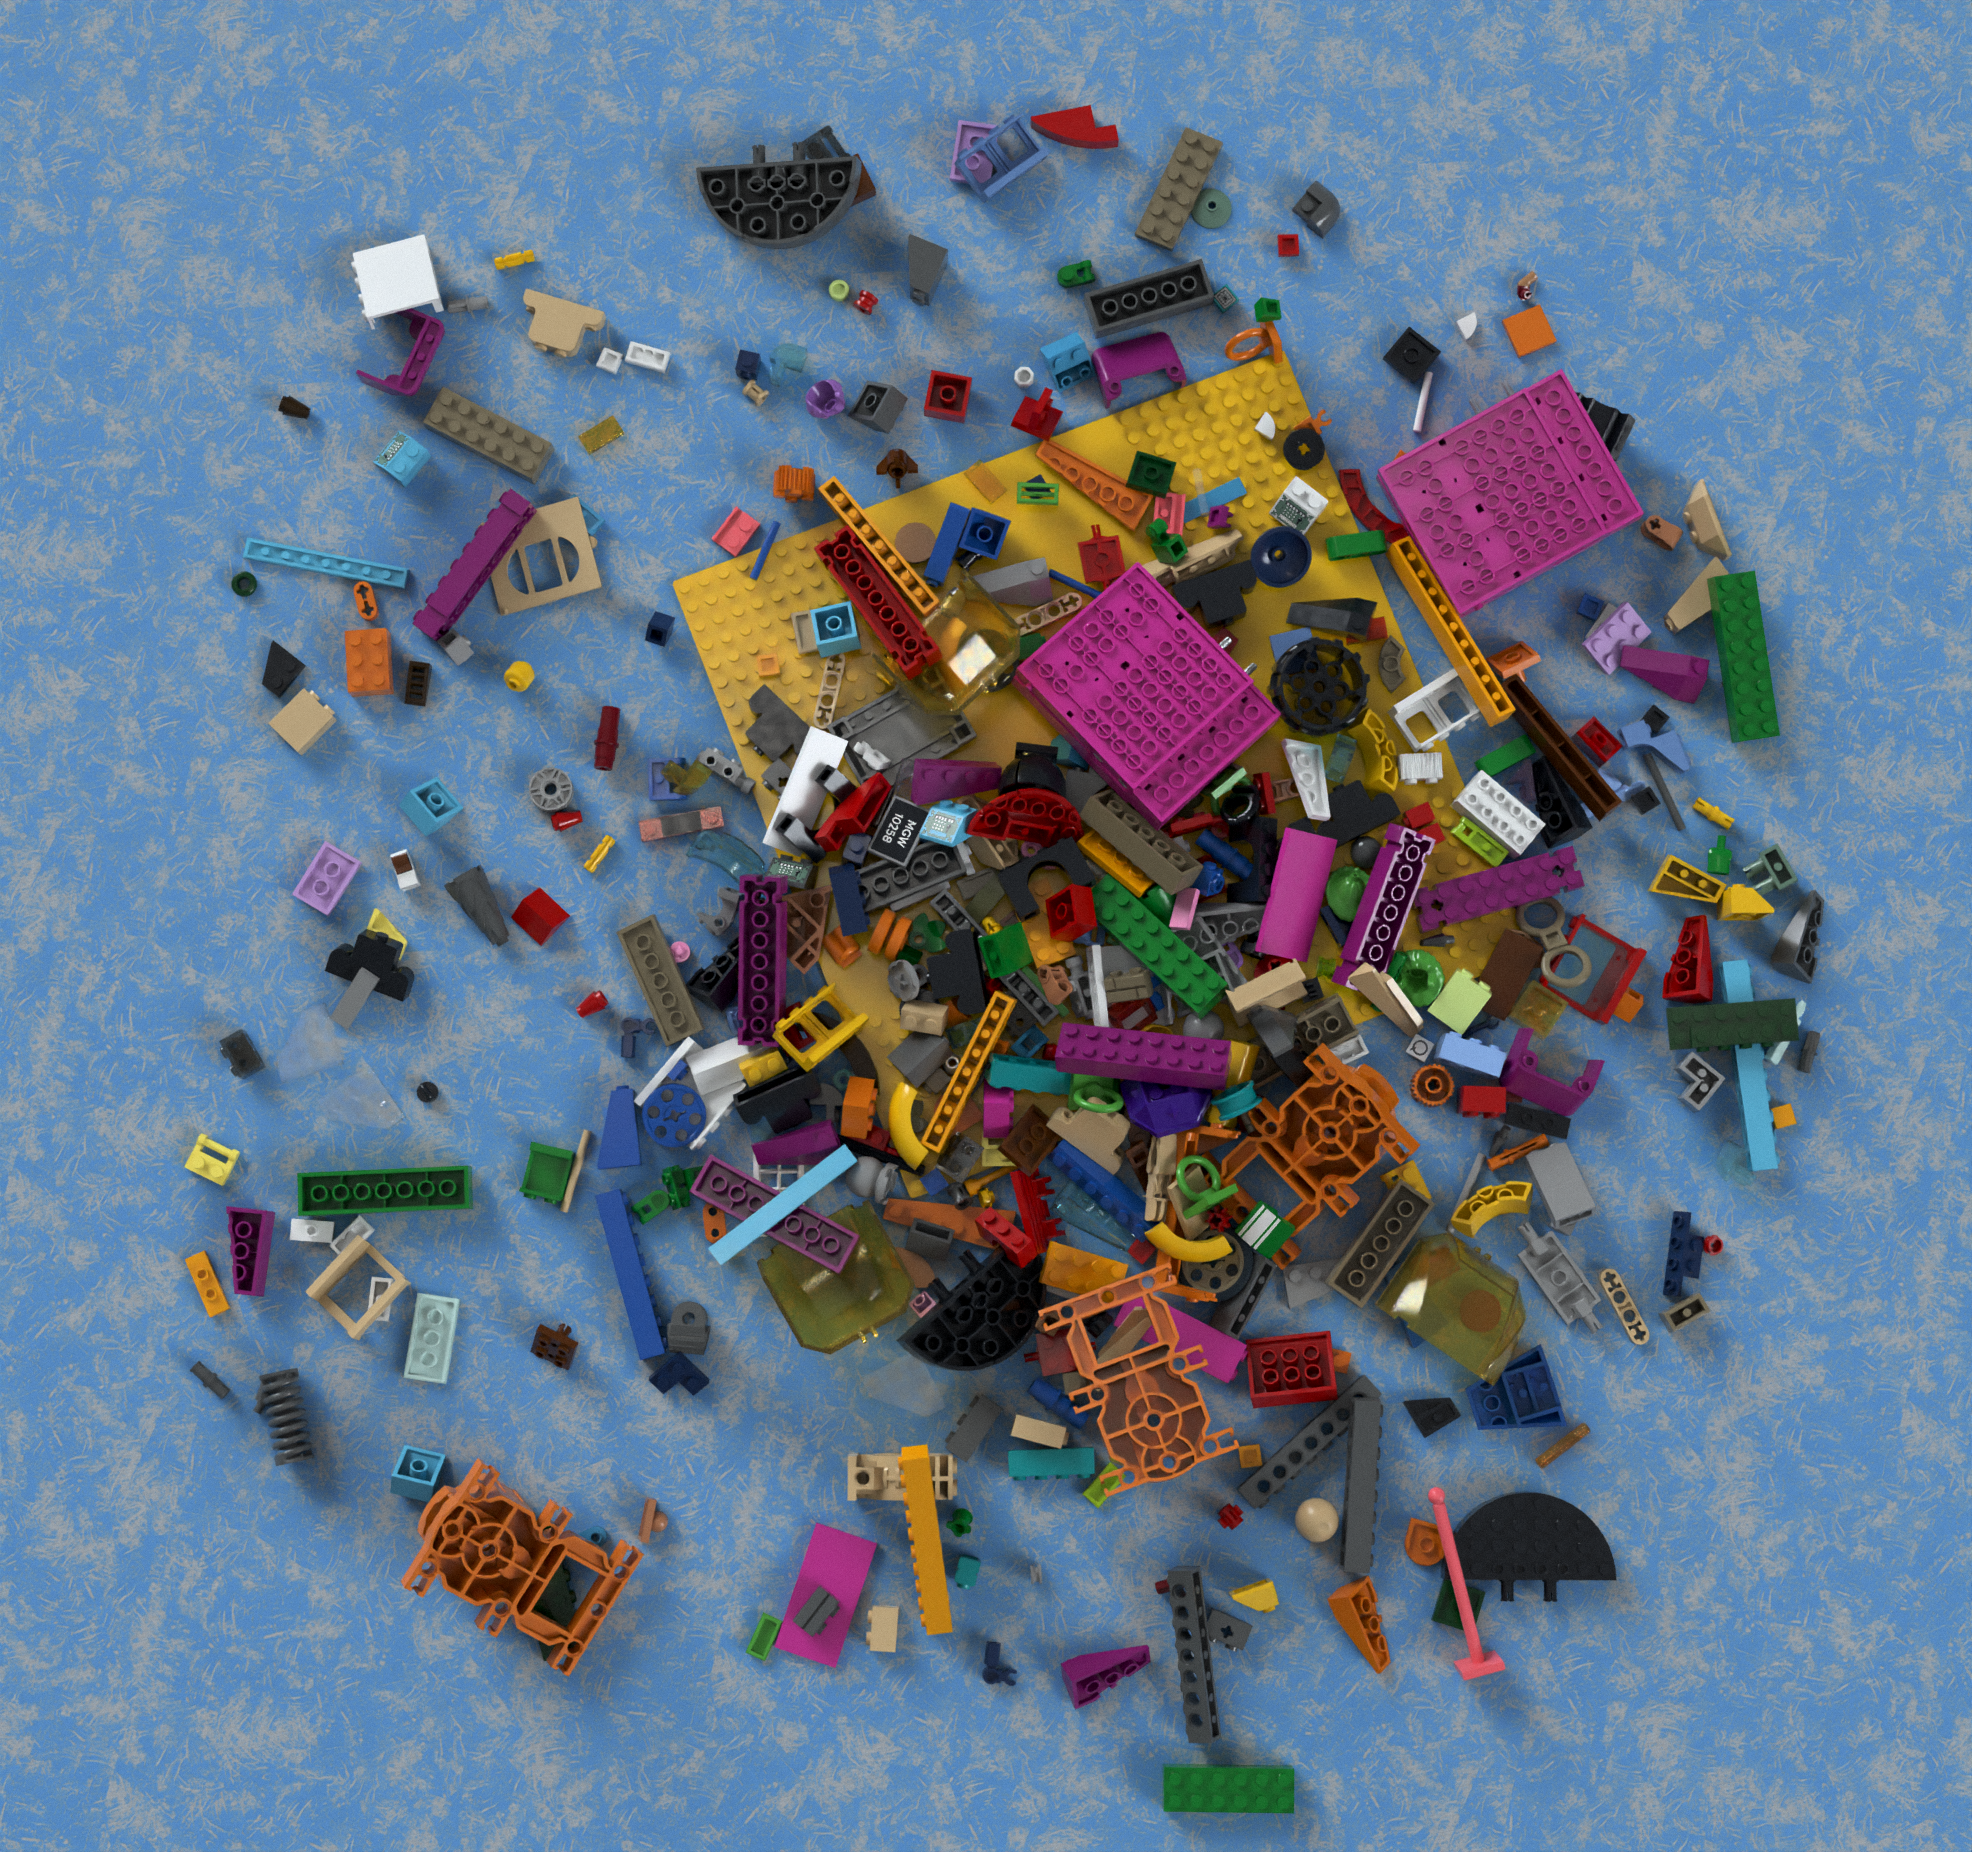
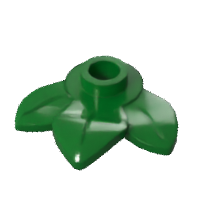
(929, 932)

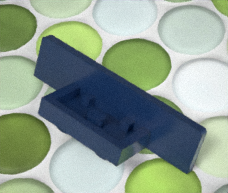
(1683, 1254)

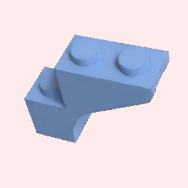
(1666, 746)

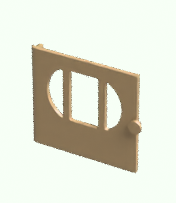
(549, 522)

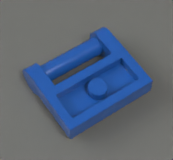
(658, 786)

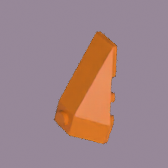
(1357, 1614)

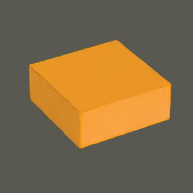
(768, 665)
(1783, 1116)
(1250, 1456)

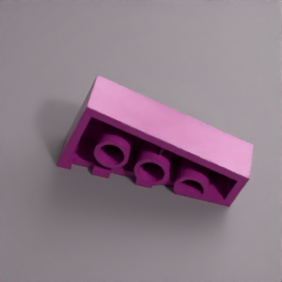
(250, 1248)

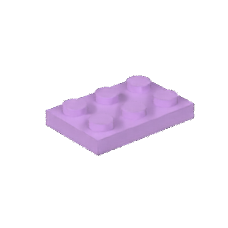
(978, 163)
(1618, 630)
(327, 878)

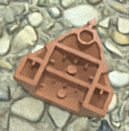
(806, 925)

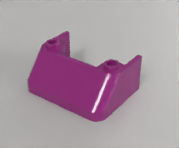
(428, 336)
(1523, 1081)

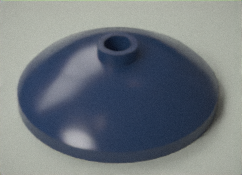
(1291, 562)

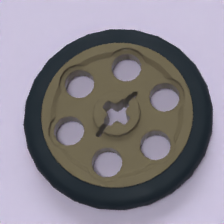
(1229, 1284)

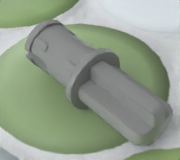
(468, 304)

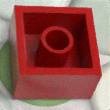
(947, 396)
(1071, 913)
(1482, 1101)

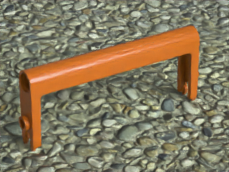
(1186, 1145)

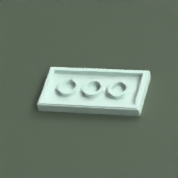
(431, 1338)

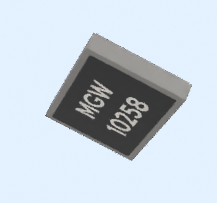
(899, 832)

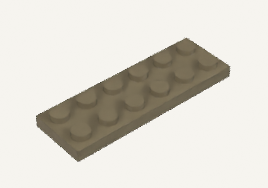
(1178, 189)
(660, 980)

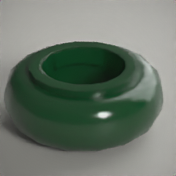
(244, 592)

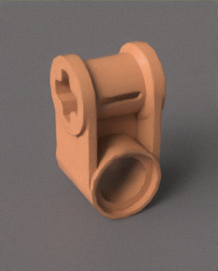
(1664, 533)
(1283, 791)
(1054, 983)

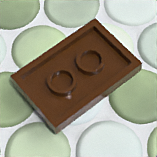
(1029, 1141)

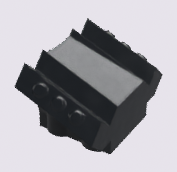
(1610, 423)

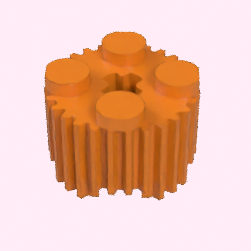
(794, 483)
(1421, 1091)

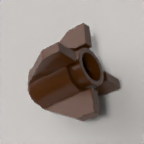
(897, 463)

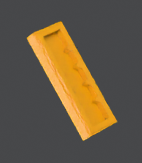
(207, 1284)

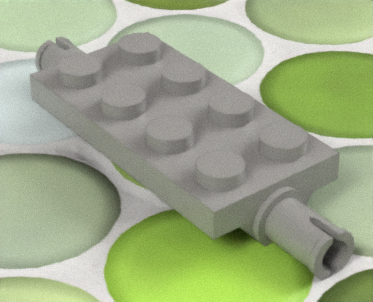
(1559, 1277)

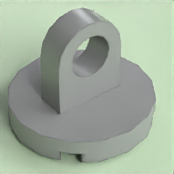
(904, 979)

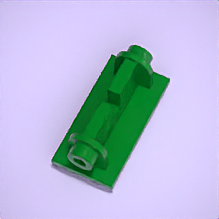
(671, 1179)

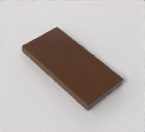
(1508, 971)

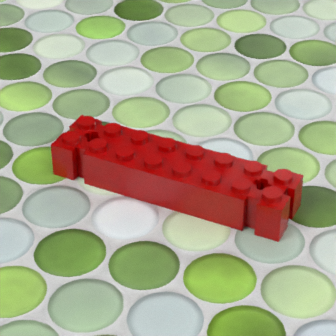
(878, 602)

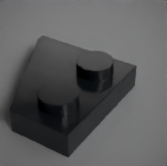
(280, 669)
(1431, 1413)

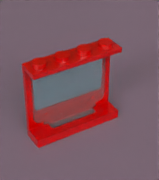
(1611, 972)

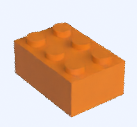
(369, 662)

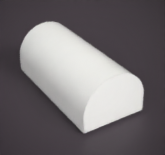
(378, 1287)

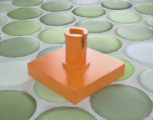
(1513, 660)

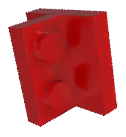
(1038, 416)

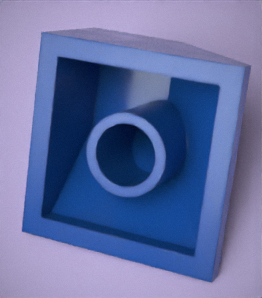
(984, 533)

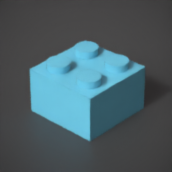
(835, 629)

